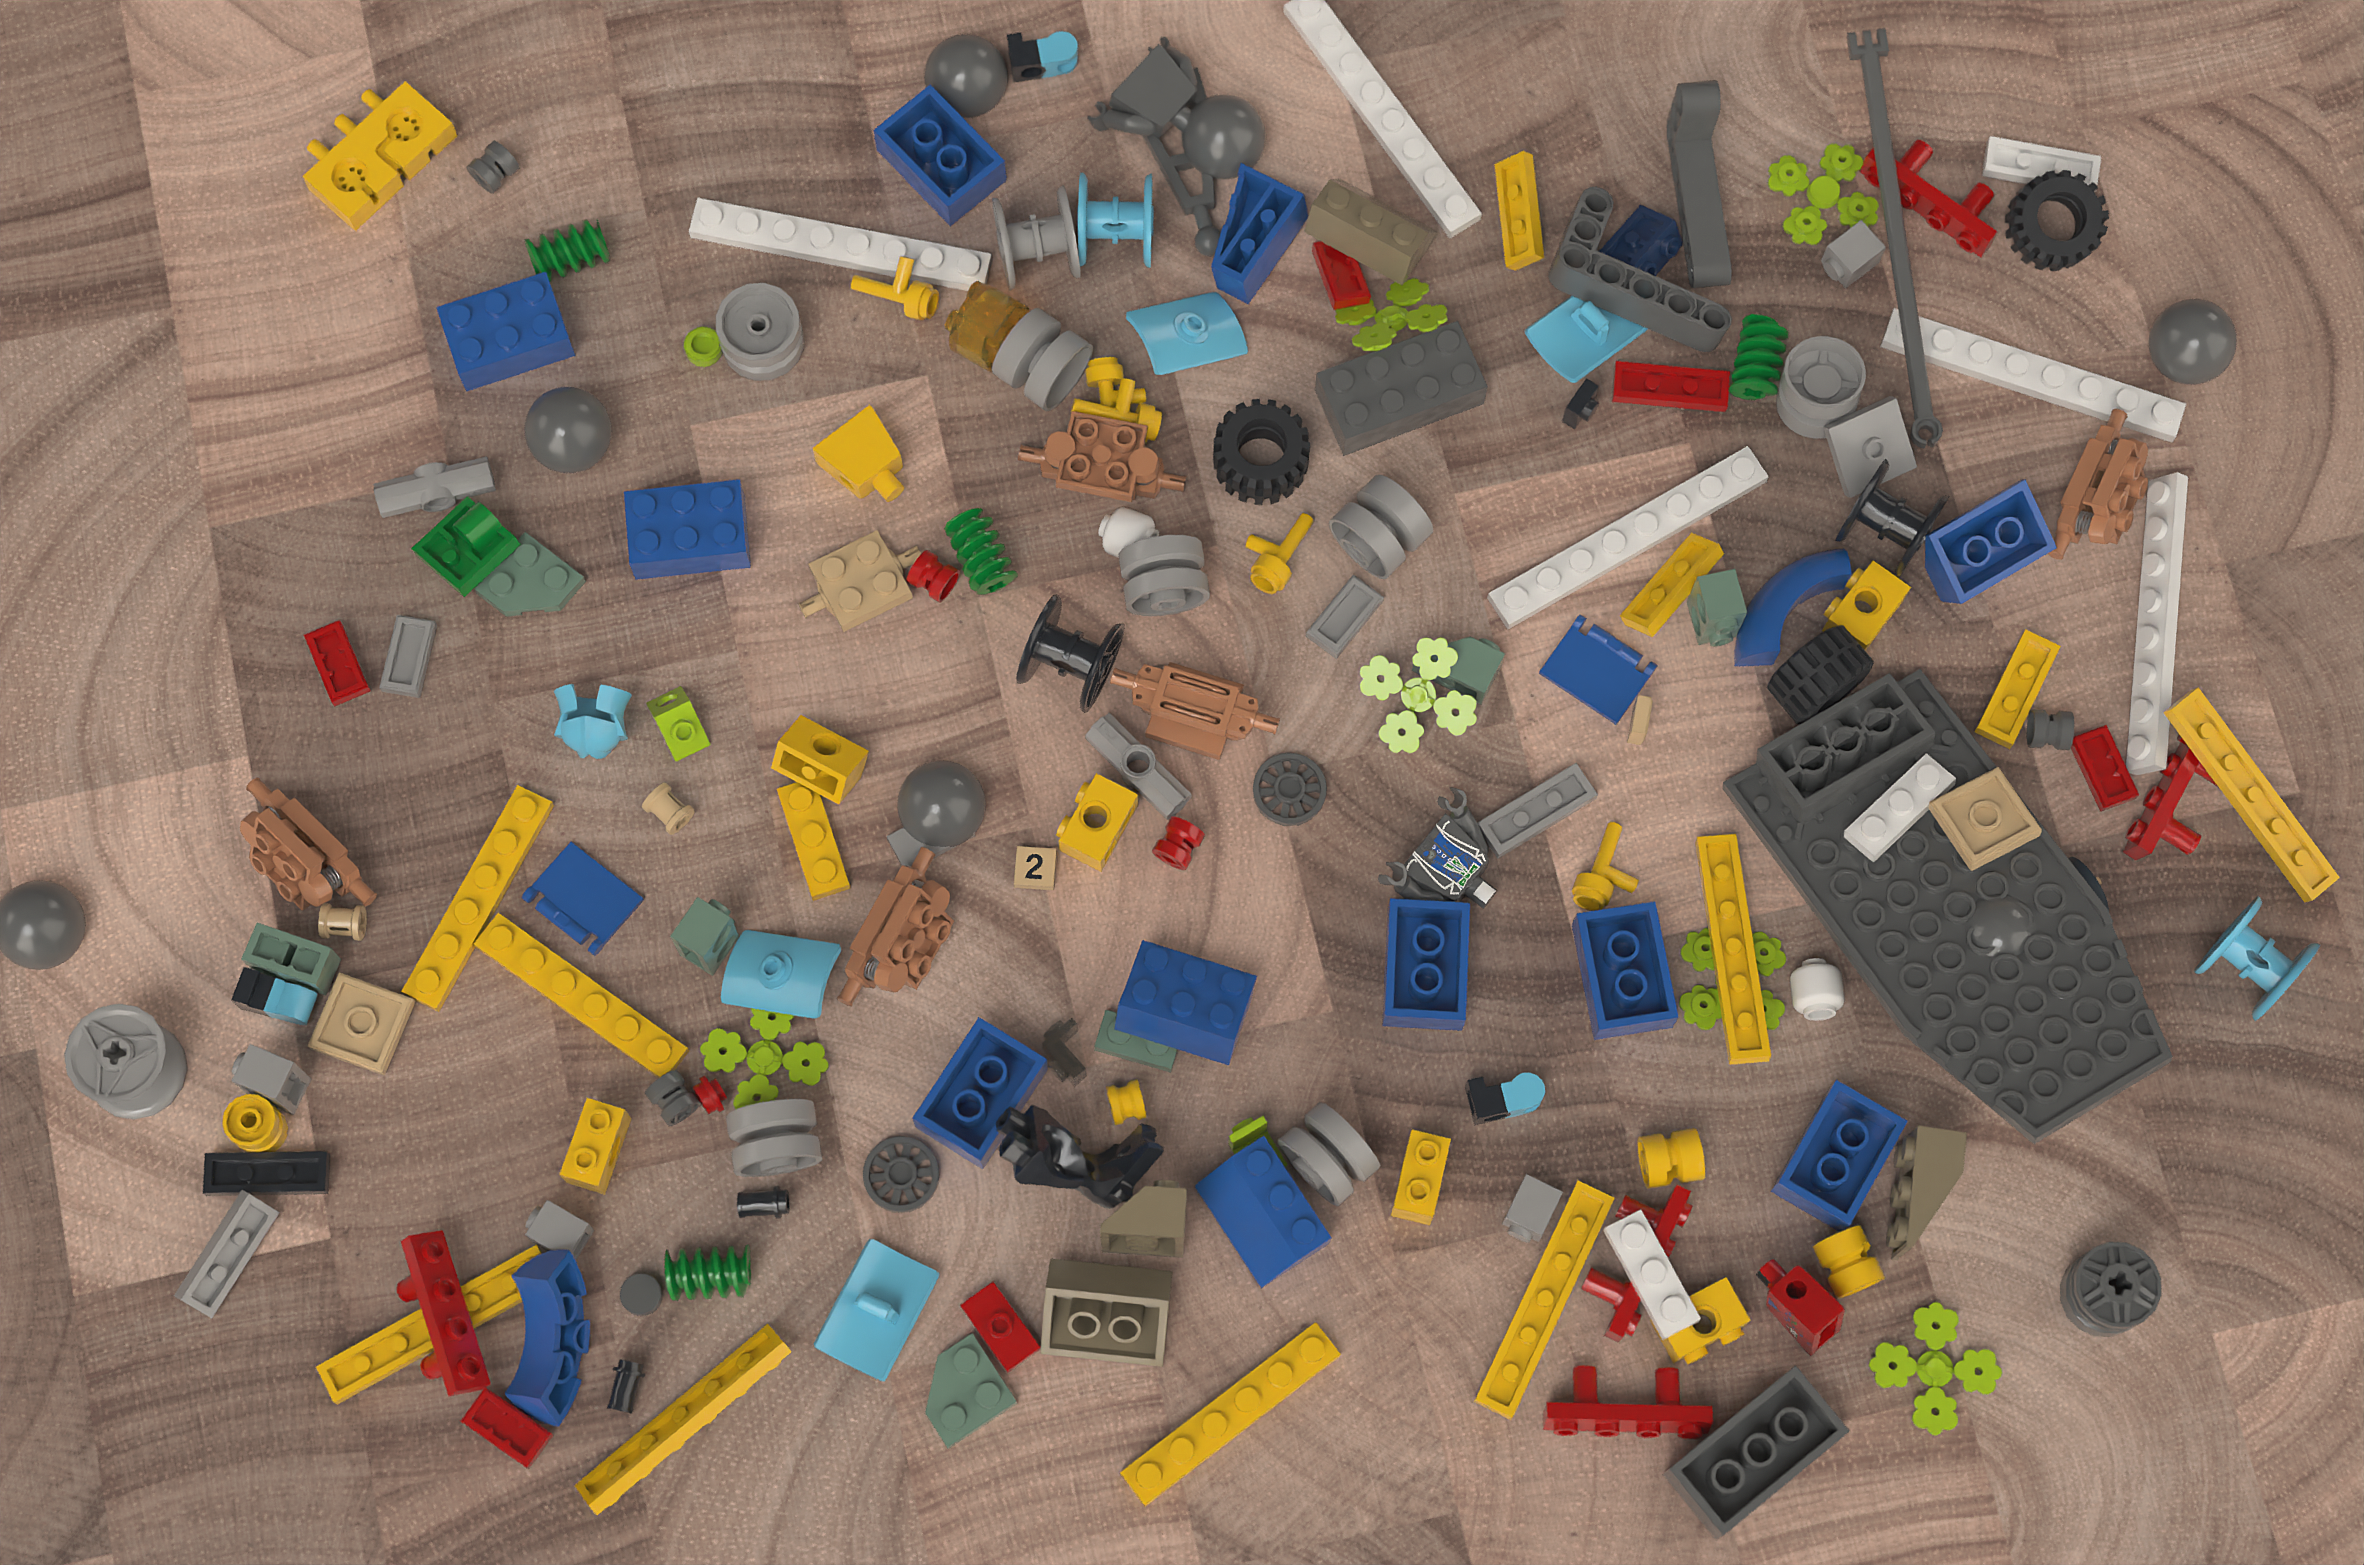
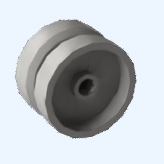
(760, 331)
(1164, 575)
(774, 1137)
(1329, 1154)

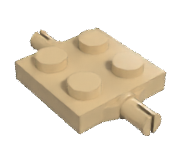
(860, 581)

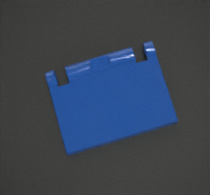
(1597, 670)
(583, 898)

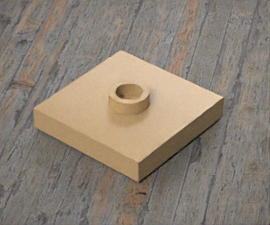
(1984, 818)
(361, 1024)

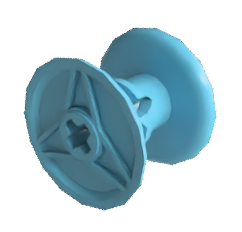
(1114, 220)
(2257, 958)

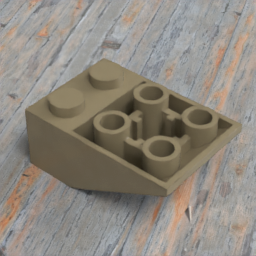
(1929, 1169)

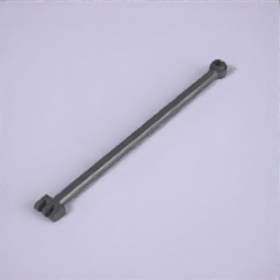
(1896, 233)

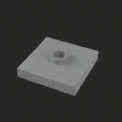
(1865, 440)

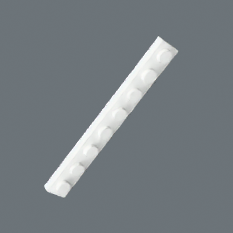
(1383, 115)
(836, 244)
(2041, 377)
(1627, 537)
(2157, 624)

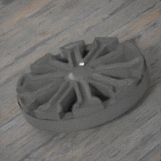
(1289, 789)
(901, 1174)

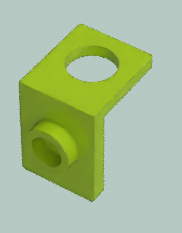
(678, 724)
(1248, 1132)

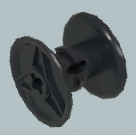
(1891, 518)
(1070, 653)

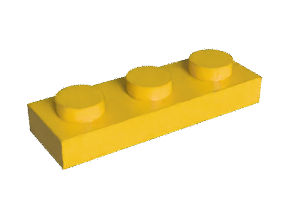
(1519, 211)
(1671, 584)
(2017, 689)
(813, 840)

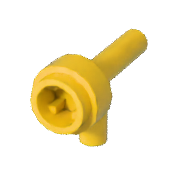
(919, 300)
(1105, 374)
(1144, 413)
(1270, 568)
(1595, 889)

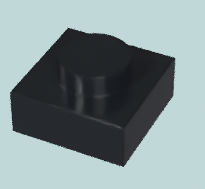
(1582, 404)

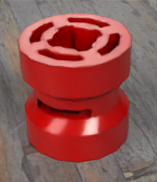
(933, 576)
(1178, 843)

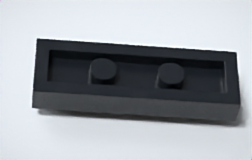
(266, 1173)

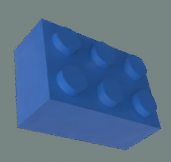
(940, 155)
(505, 331)
(687, 529)
(1426, 964)
(1624, 970)
(1185, 1002)
(975, 1090)
(1839, 1156)

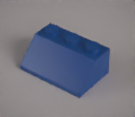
(1986, 544)
(1263, 1212)

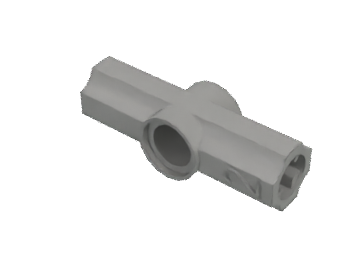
(434, 487)
(1155, 783)

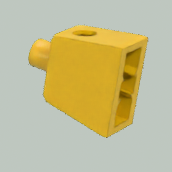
(862, 456)

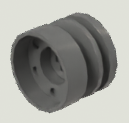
(2092, 1302)

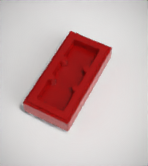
(1341, 277)
(337, 663)
(2103, 768)
(1000, 1327)
(506, 1428)

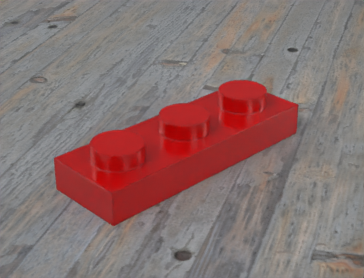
(1670, 386)

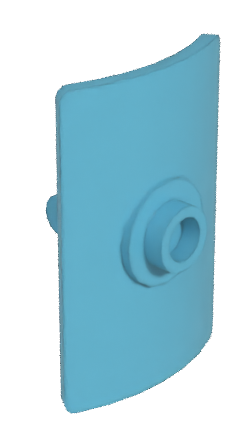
(1189, 332)
(1580, 337)
(778, 973)
(876, 1310)

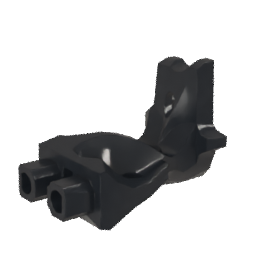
(1052, 1157)

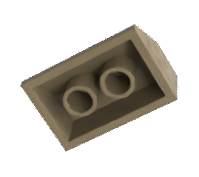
(1368, 230)
(1148, 1222)
(1106, 1312)

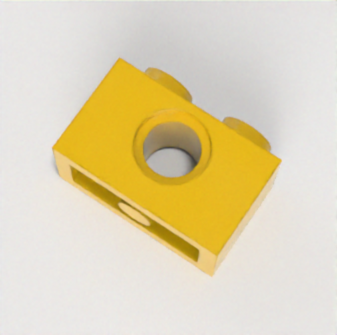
(1877, 588)
(819, 759)
(1090, 844)
(595, 1146)
(1420, 1177)
(1726, 1316)

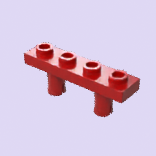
(1938, 209)
(2160, 804)
(1624, 1295)
(445, 1312)
(1610, 1419)

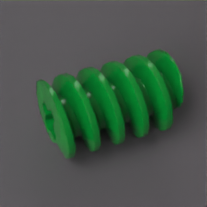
(568, 250)
(1758, 358)
(978, 553)
(707, 1273)

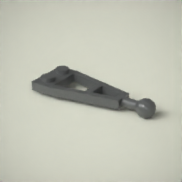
(1207, 236)

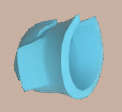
(592, 724)

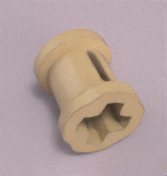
(668, 808)
(342, 921)

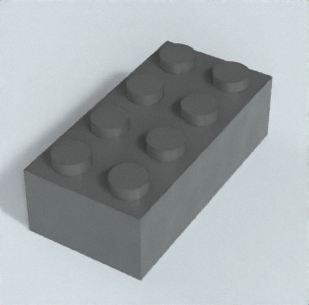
(1400, 388)
(1756, 1453)

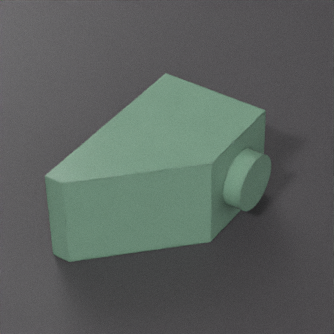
(1475, 668)

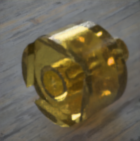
(983, 323)

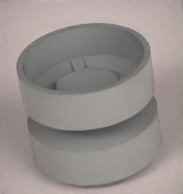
(1042, 359)
(1819, 385)
(1381, 526)

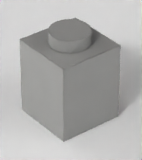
(1852, 254)
(1531, 1209)
(557, 1229)

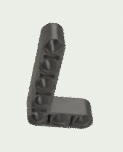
(1696, 182)
(1626, 289)

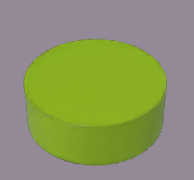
(702, 346)

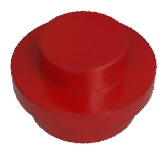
(710, 1094)

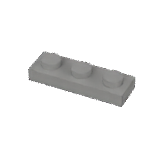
(1537, 810)
(226, 1254)

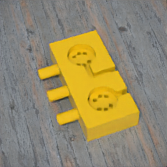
(368, 161)

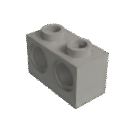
(271, 1078)

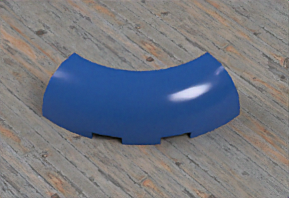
(1761, 630)
(553, 1336)

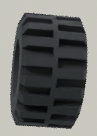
(2081, 202)
(1267, 423)
(1820, 674)

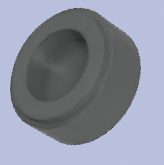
(641, 1294)

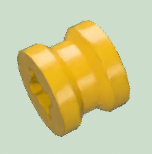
(1126, 1102)

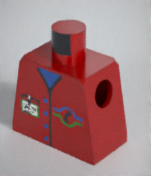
(1811, 1317)

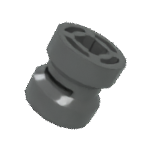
(493, 167)
(2050, 730)
(672, 1098)

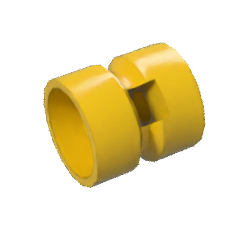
(254, 1124)
(1671, 1158)
(1848, 1262)

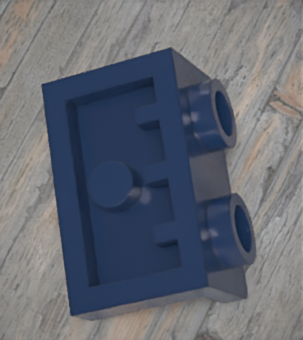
(1645, 240)

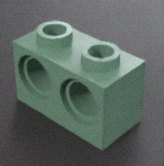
(1716, 608)
(705, 934)
(291, 958)

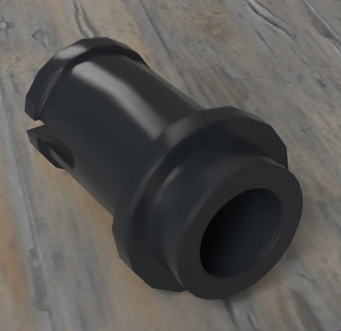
(763, 1203)
(625, 1385)

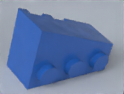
(1257, 232)

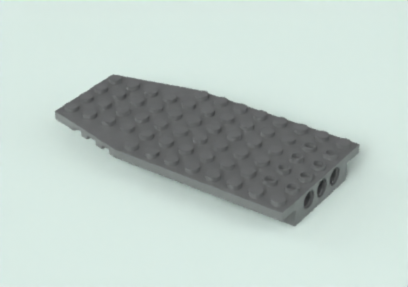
(2022, 1032)

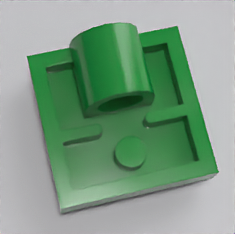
(466, 546)

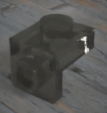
(1063, 1062)

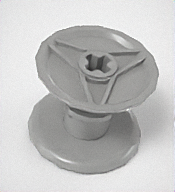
(1036, 237)
(125, 1061)

